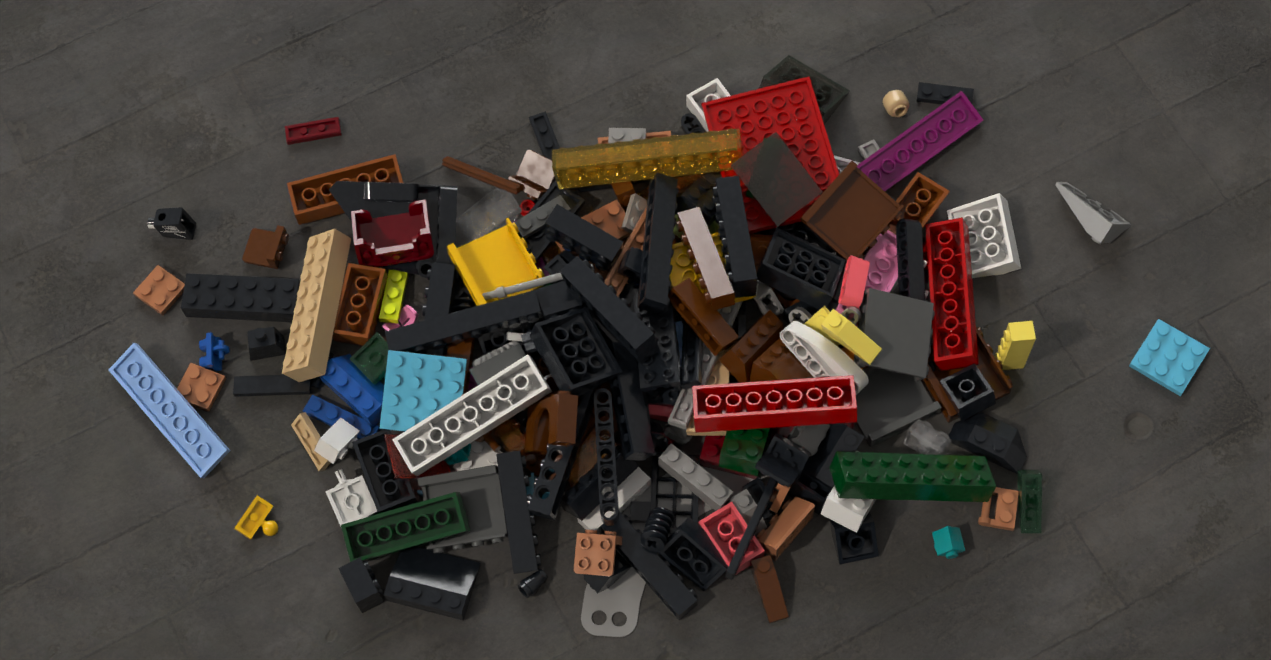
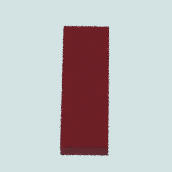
(313, 130)

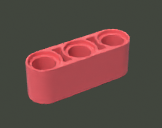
(854, 282)

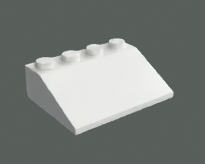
(990, 236)

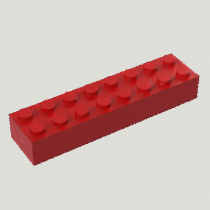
(952, 294)
(774, 404)

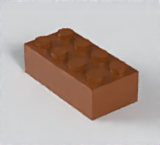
(359, 304)

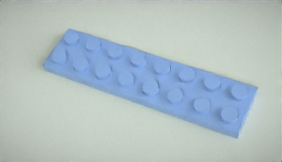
(169, 410)

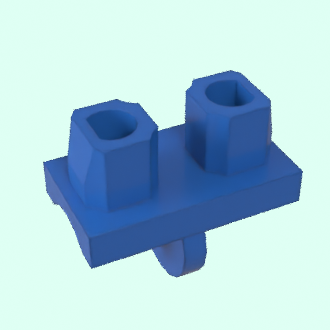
(214, 350)

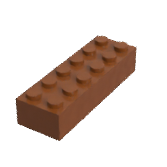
(312, 196)

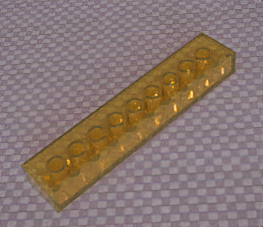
(644, 158)

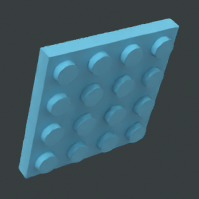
(419, 387)

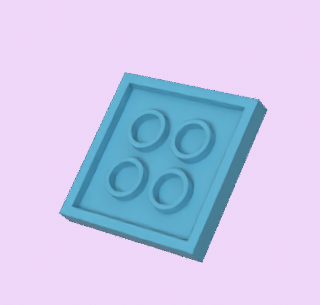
(1169, 357)

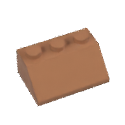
(786, 526)

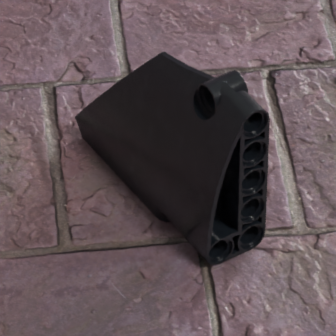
(394, 198)

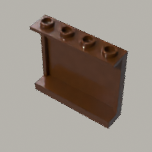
(852, 213)
(988, 366)

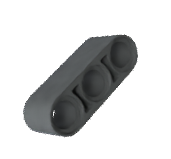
(497, 363)

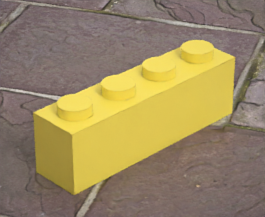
(1016, 345)

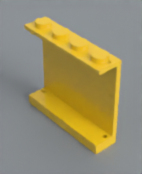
(495, 262)

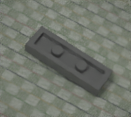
(536, 219)

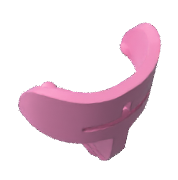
(406, 313)

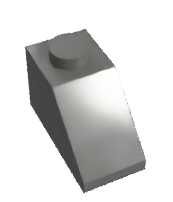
(746, 506)

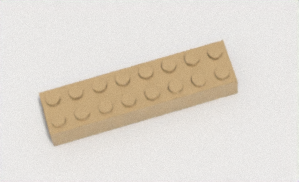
(316, 306)

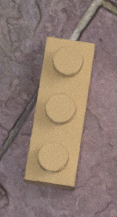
(309, 437)

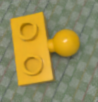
(254, 518)

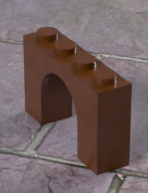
(551, 423)

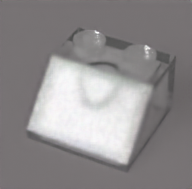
(926, 439)

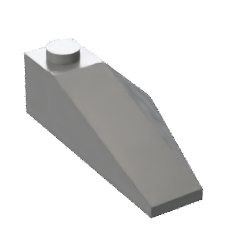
(1097, 222)

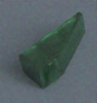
(1030, 500)

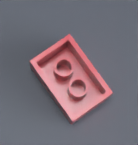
(726, 530)

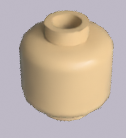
(896, 103)

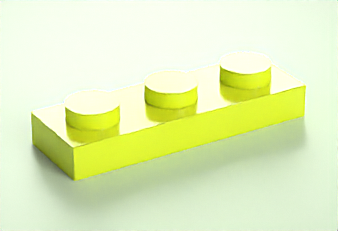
(393, 296)

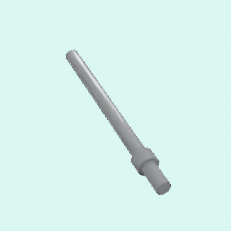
(502, 291)

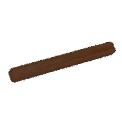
(481, 175)

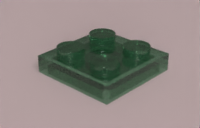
(372, 358)

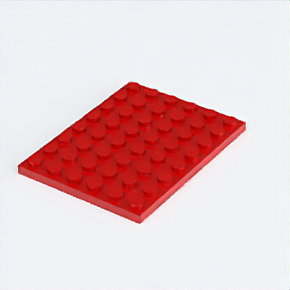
(795, 116)

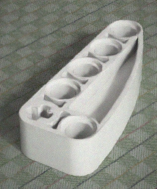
(821, 355)

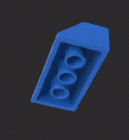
(354, 388)

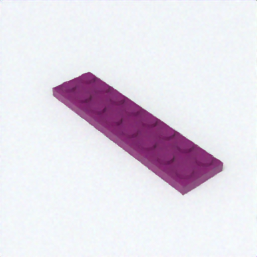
(921, 142)

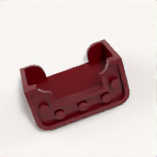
(392, 237)

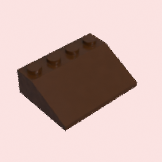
(778, 364)

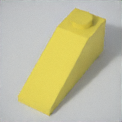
(850, 336)

